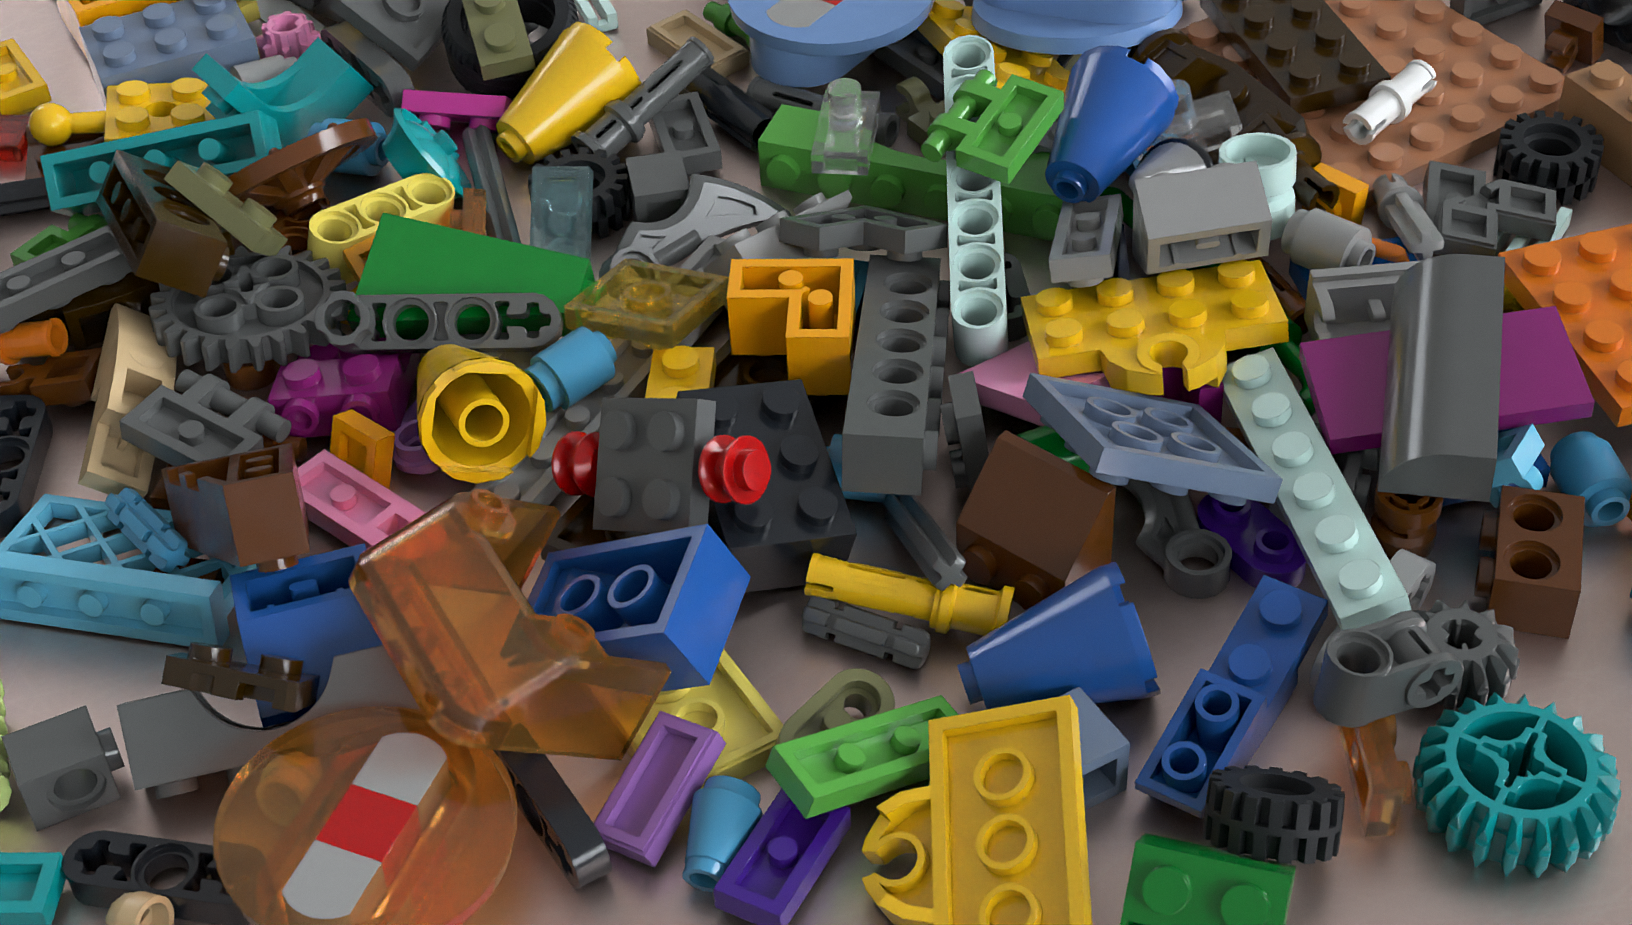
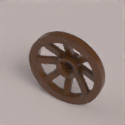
(296, 174)

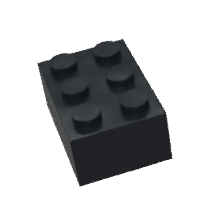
(803, 499)

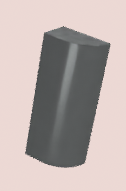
(1444, 379)

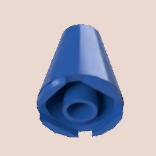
(1107, 121)
(1065, 642)

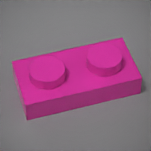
(449, 107)

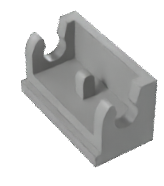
(1351, 299)

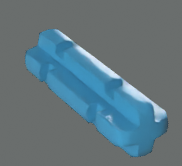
(147, 530)

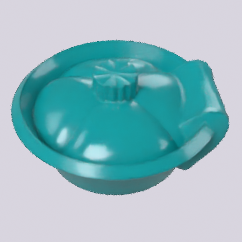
(418, 149)

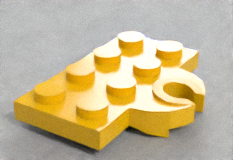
(1155, 324)
(994, 828)

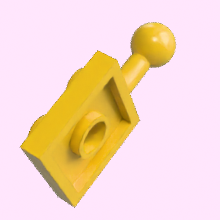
(130, 111)

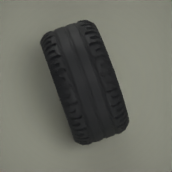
(461, 54)

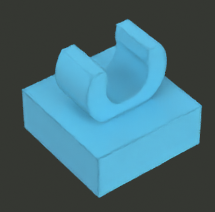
(1515, 460)

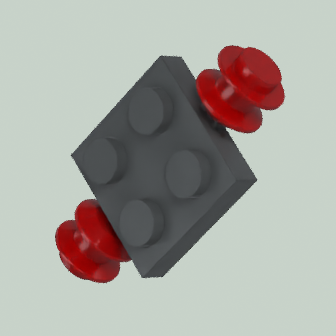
(659, 465)

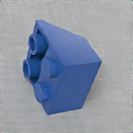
(302, 616)

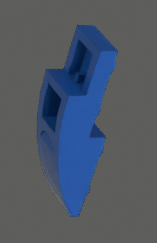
(1238, 698)

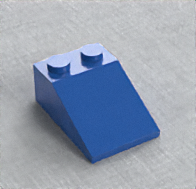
(651, 598)

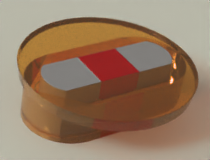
(365, 824)

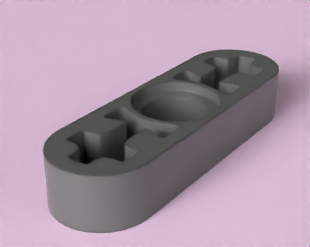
(371, 63)

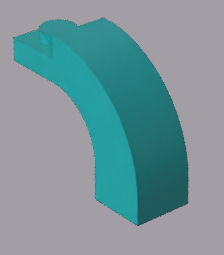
(306, 93)

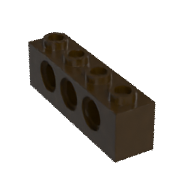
(160, 228)

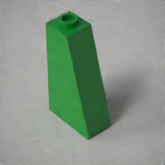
(438, 259)

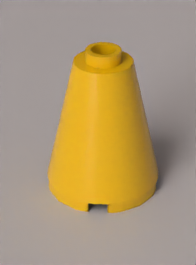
(564, 95)
(476, 413)

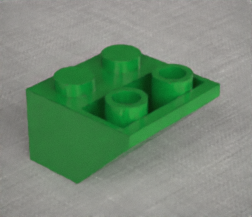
(1203, 886)

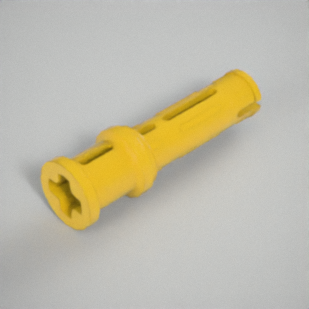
(962, 608)

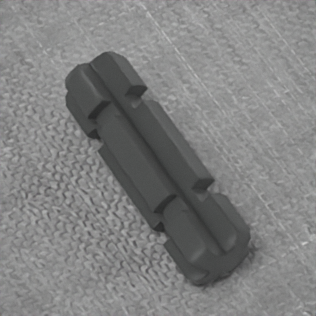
(866, 632)

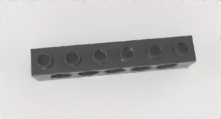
(896, 378)

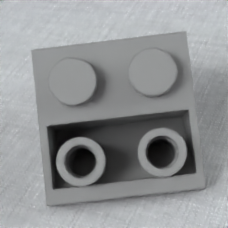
(1200, 217)

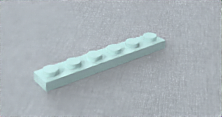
(1313, 493)

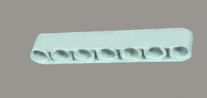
(974, 228)

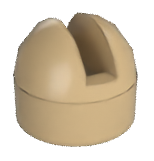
(140, 909)

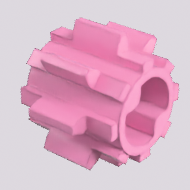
(286, 35)

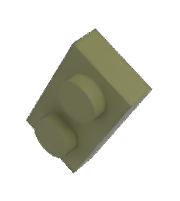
(498, 37)
(245, 221)

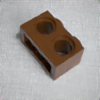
(1532, 560)

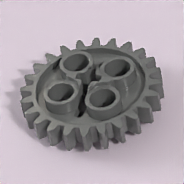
(251, 314)

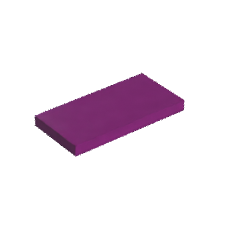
(1537, 379)

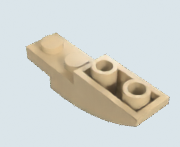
(127, 373)

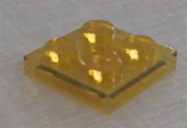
(647, 303)

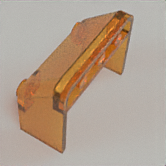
(477, 651)

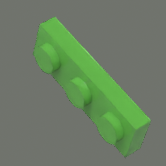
(857, 758)

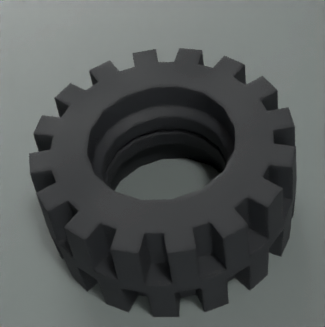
(1273, 814)

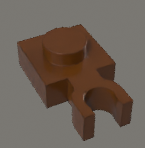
(60, 380)

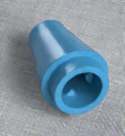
(719, 826)

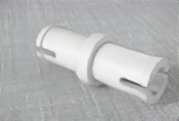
(1389, 102)

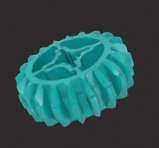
(1516, 784)

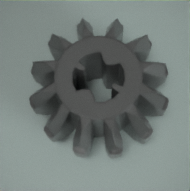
(1480, 646)

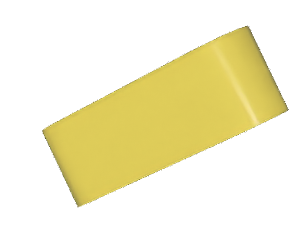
(350, 222)

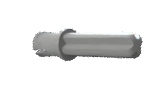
(1403, 211)

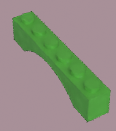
(897, 178)

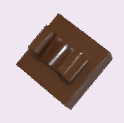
(1572, 36)

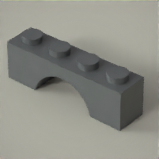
(183, 736)

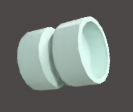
(1277, 168)

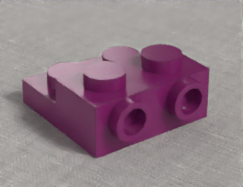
(337, 381)

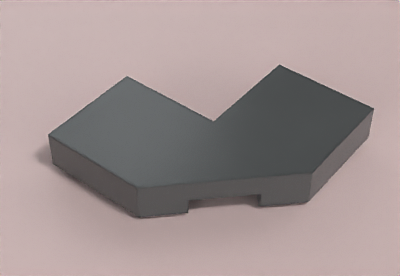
(1502, 205)

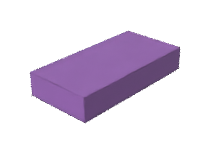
(658, 787)

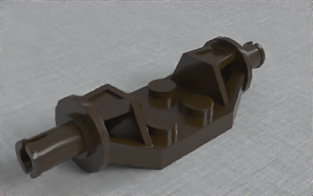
(1255, 104)

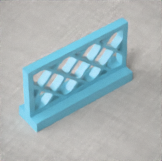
(110, 598)

